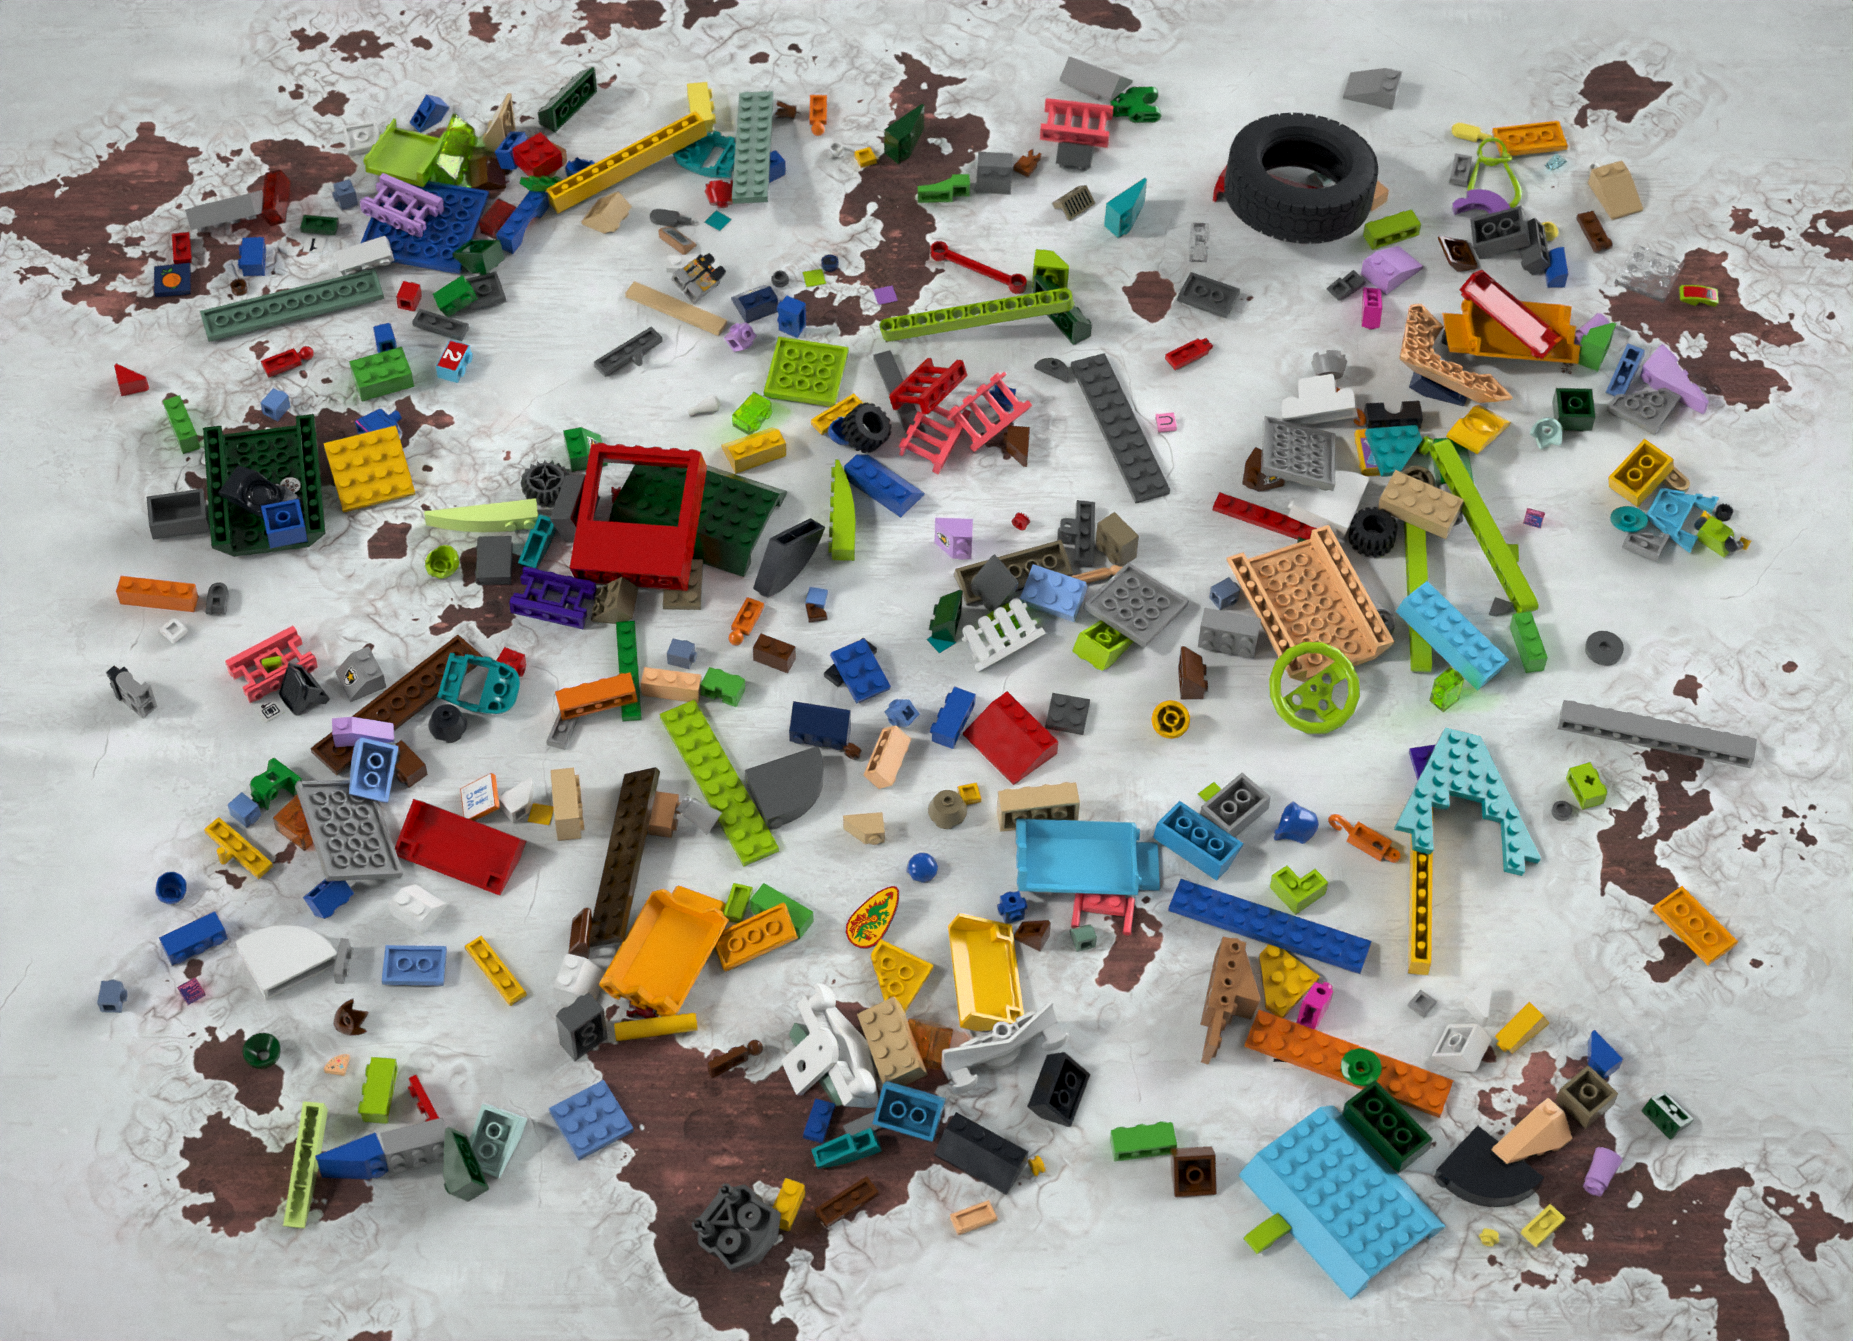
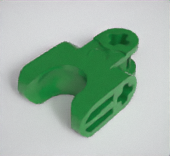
(1134, 105)

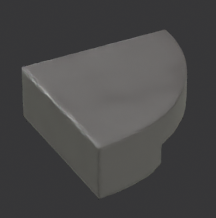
(1500, 606)

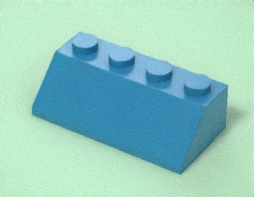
(1197, 840)

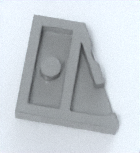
(1645, 544)

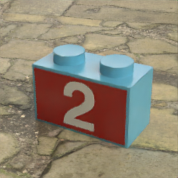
(454, 361)

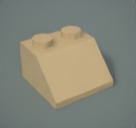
(607, 213)

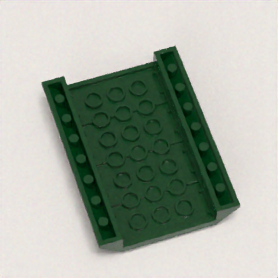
(276, 456)
(730, 513)

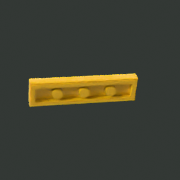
(495, 970)

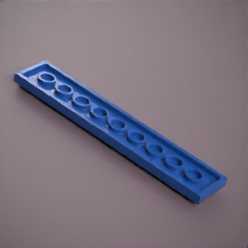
(1270, 926)

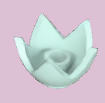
(1546, 438)

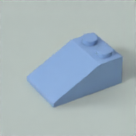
(372, 769)

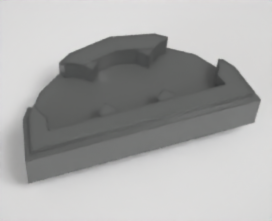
(1053, 367)

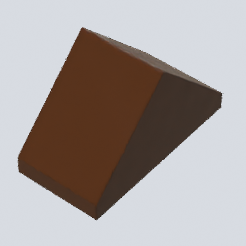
(1033, 933)

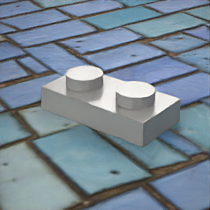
(1460, 169)
(341, 967)

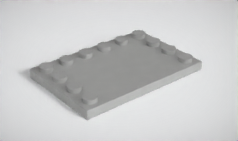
(1298, 453)
(347, 832)

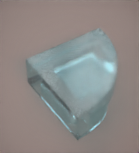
(1555, 162)

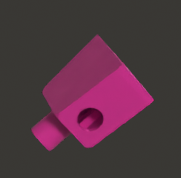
(1318, 998)

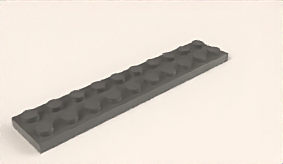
(1120, 428)

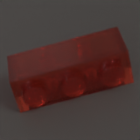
(275, 197)

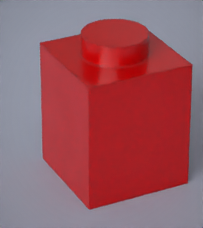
(409, 296)

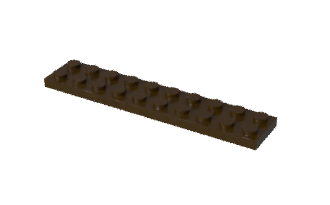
(623, 857)

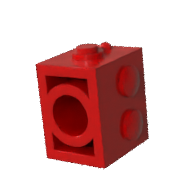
(514, 659)

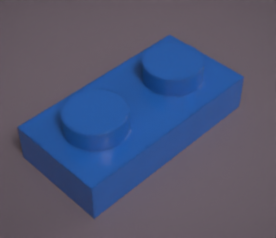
(819, 1121)

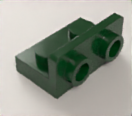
(1666, 1114)

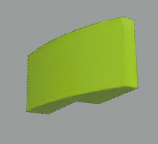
(1267, 1232)

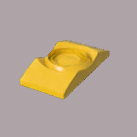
(1477, 429)

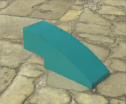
(538, 542)
(846, 1149)

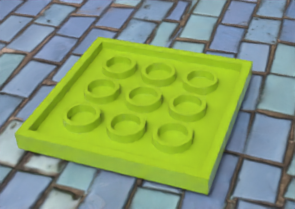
(806, 371)

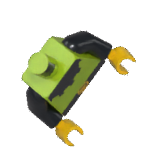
(1718, 535)

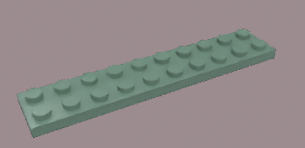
(753, 147)
(291, 305)

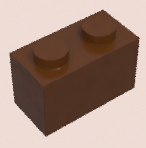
(774, 653)

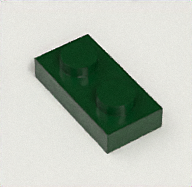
(319, 225)

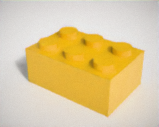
(1641, 472)

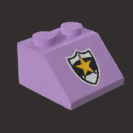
(954, 536)

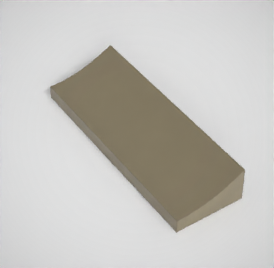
(1049, 556)

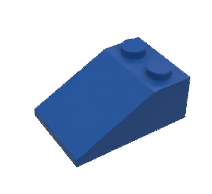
(354, 1160)

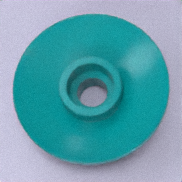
(1629, 519)

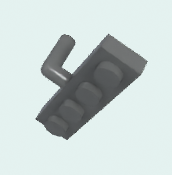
(628, 351)

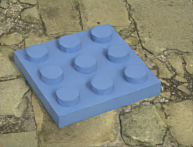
(591, 1120)

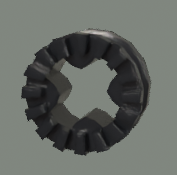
(1723, 507)

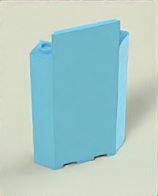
(1084, 857)

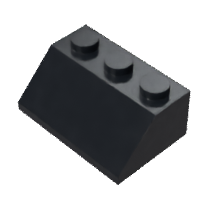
(1059, 1089)

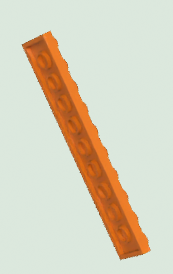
(1324, 1053)

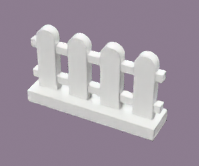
(993, 638)

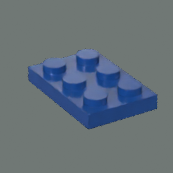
(860, 670)

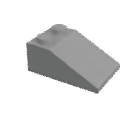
(1373, 87)

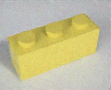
(699, 101)

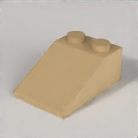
(500, 125)
(1615, 190)

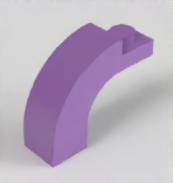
(1480, 199)

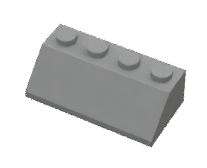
(225, 210)

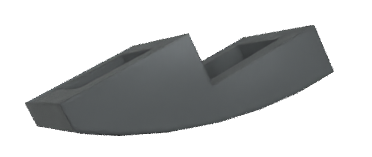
(1348, 285)

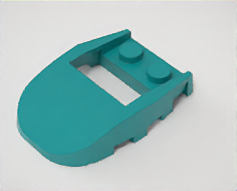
(695, 155)
(499, 689)

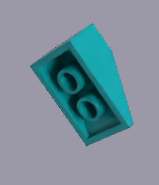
(1124, 209)

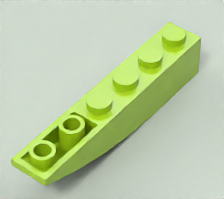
(842, 516)

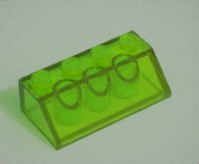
(455, 151)

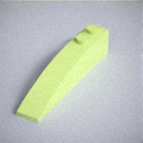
(486, 517)
(305, 1165)

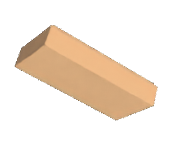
(973, 1217)

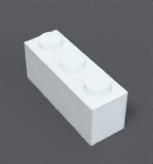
(364, 256)

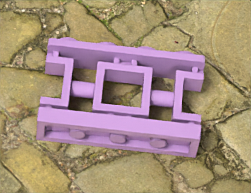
(406, 194)

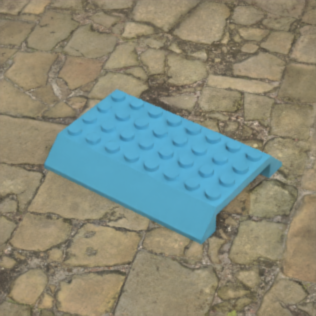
(1339, 1198)

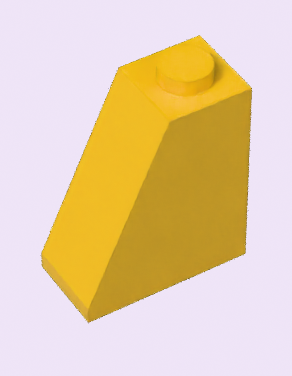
(1521, 1028)

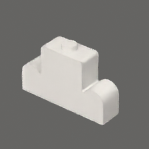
(1319, 402)

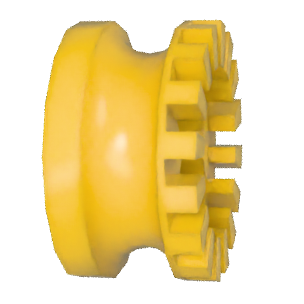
(1037, 1165)

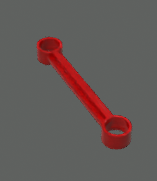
(978, 267)

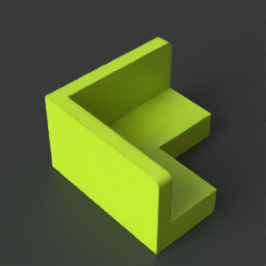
(1296, 891)

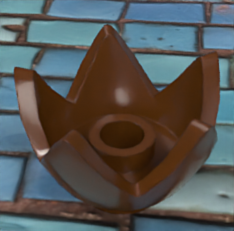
(348, 1020)

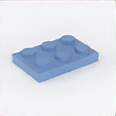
(414, 965)

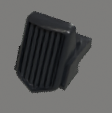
(300, 689)

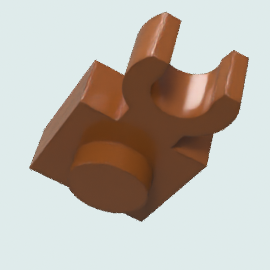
(1027, 165)

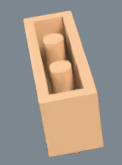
(671, 684)
(887, 757)

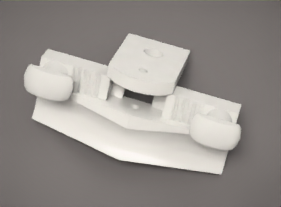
(1000, 1046)
(832, 1048)

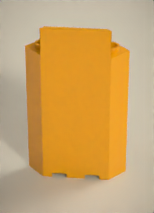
(1483, 336)
(665, 950)

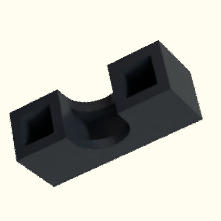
(1379, 417)

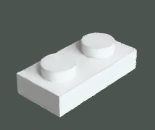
(675, 262)

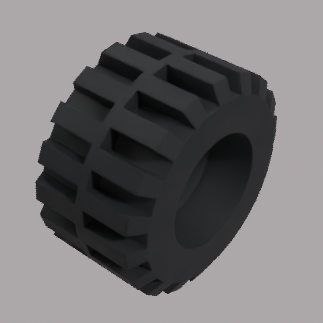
(875, 421)
(1370, 543)

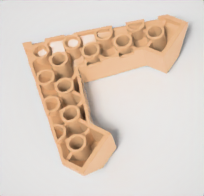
(1418, 355)

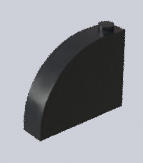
(787, 556)
(1483, 1177)

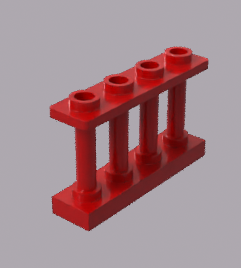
(931, 395)

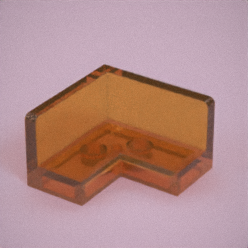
(931, 1040)

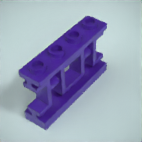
(550, 610)

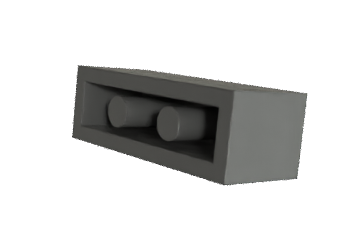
(1536, 256)

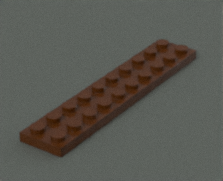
(398, 701)

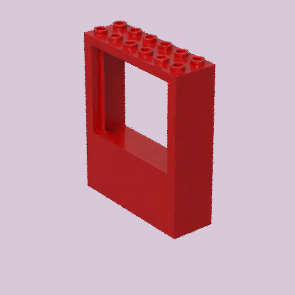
(638, 552)

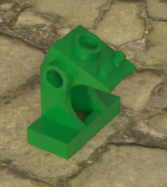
(265, 790)

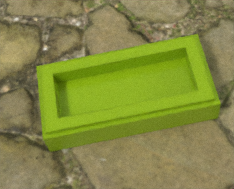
(737, 902)

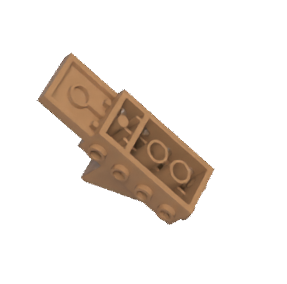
(1229, 993)

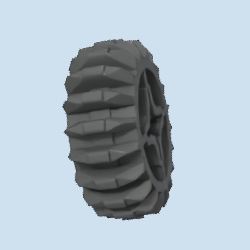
(534, 482)

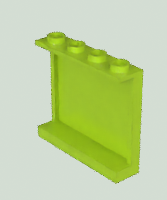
(403, 155)

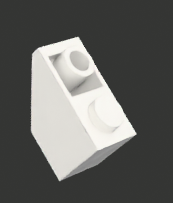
(518, 800)

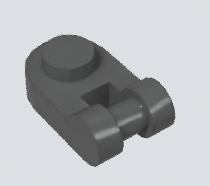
(217, 593)

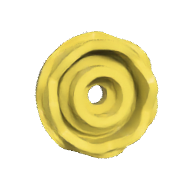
(1550, 230)

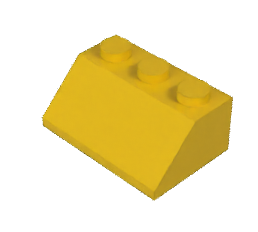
(755, 449)

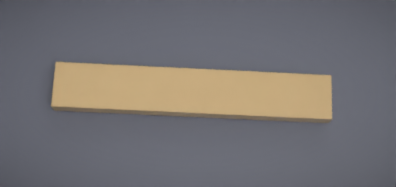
(676, 308)

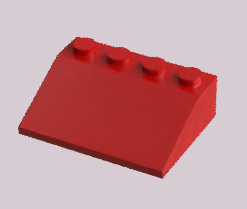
(1011, 738)

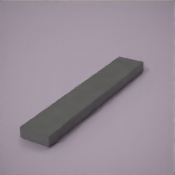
(892, 379)

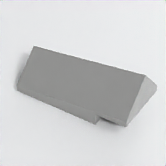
(1093, 79)

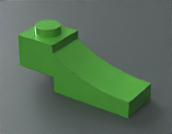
(944, 191)

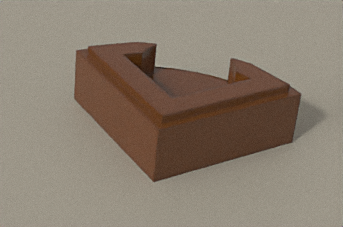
(815, 613)

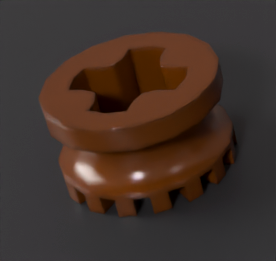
(239, 282)

